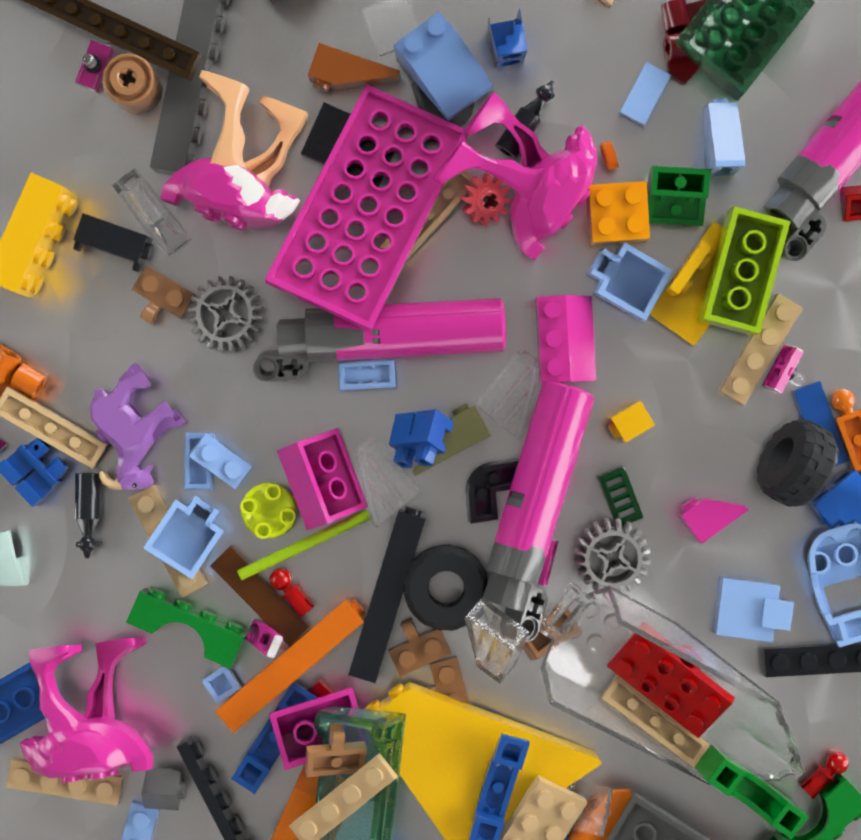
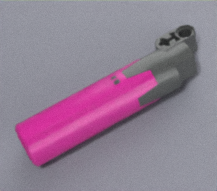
(398, 332)

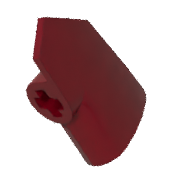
(676, 18)

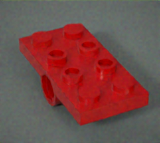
(671, 683)

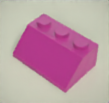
(565, 338)
(322, 479)
(295, 725)

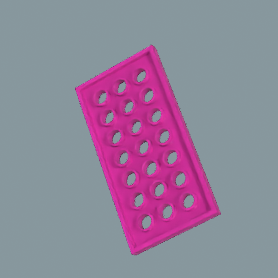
(322, 200)

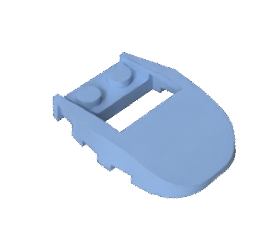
(834, 559)

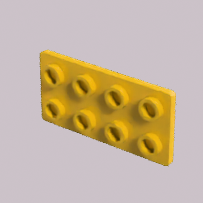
(682, 298)

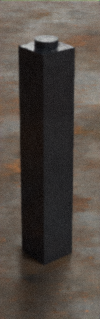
(387, 594)

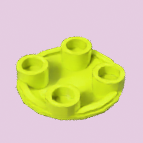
(268, 510)

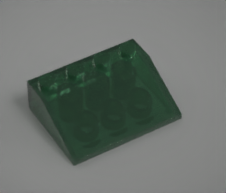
(739, 38)

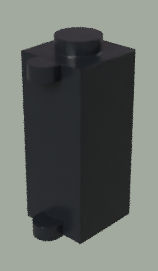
(113, 240)

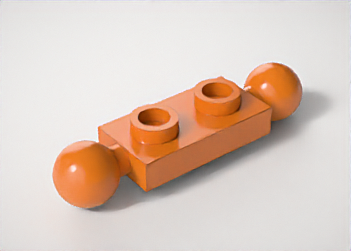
(848, 425)

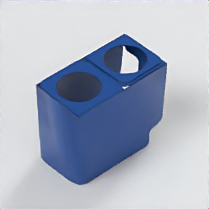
(508, 42)
(840, 501)

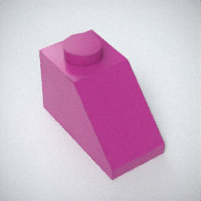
(708, 516)

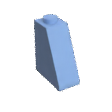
(722, 138)

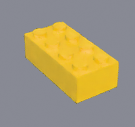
(33, 233)

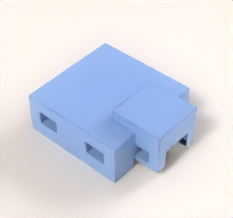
(629, 279)
(185, 536)
(750, 609)

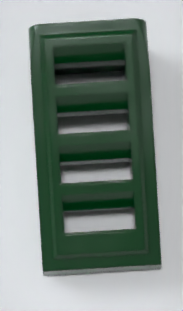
(613, 474)

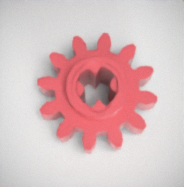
(490, 188)

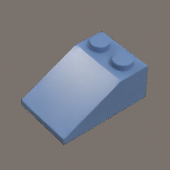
(442, 66)

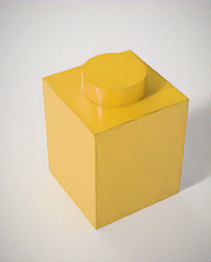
(630, 422)

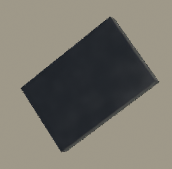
(325, 135)

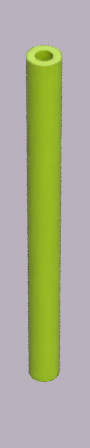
(303, 545)

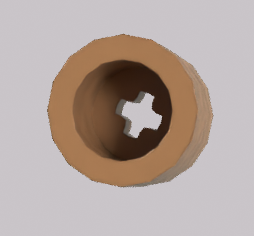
(138, 96)

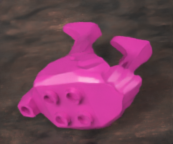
(543, 183)
(86, 744)

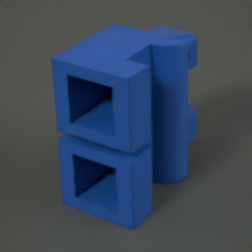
(419, 436)
(31, 473)

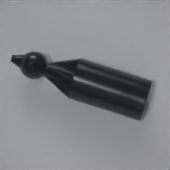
(527, 116)
(87, 509)

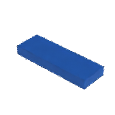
(814, 407)

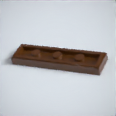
(260, 596)

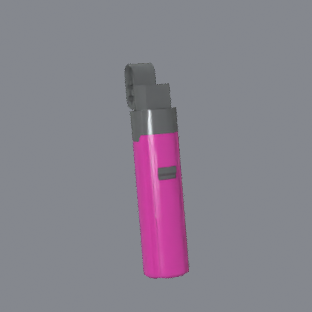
(818, 176)
(536, 503)

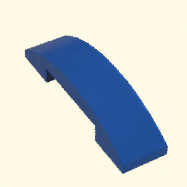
(265, 748)
(498, 787)

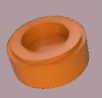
(609, 155)

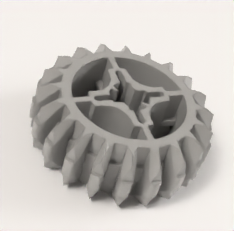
(232, 302)
(632, 568)

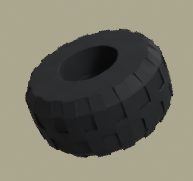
(797, 463)
(429, 563)

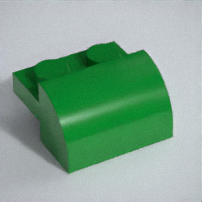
(677, 195)

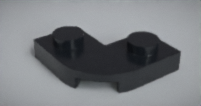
(482, 489)

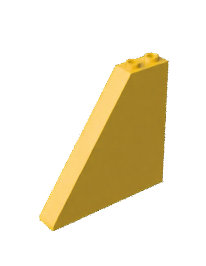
(451, 747)

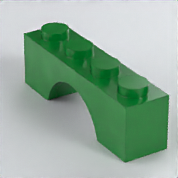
(220, 640)
(751, 790)
(838, 808)

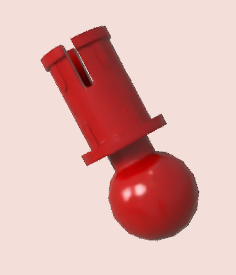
(281, 580)
(835, 764)

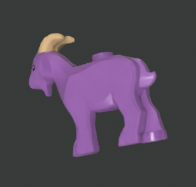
(128, 430)

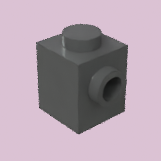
(163, 789)

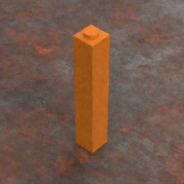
(291, 664)

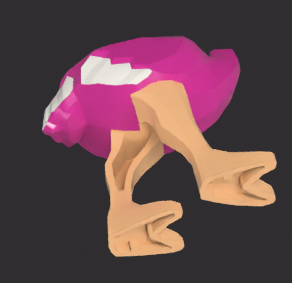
(225, 184)

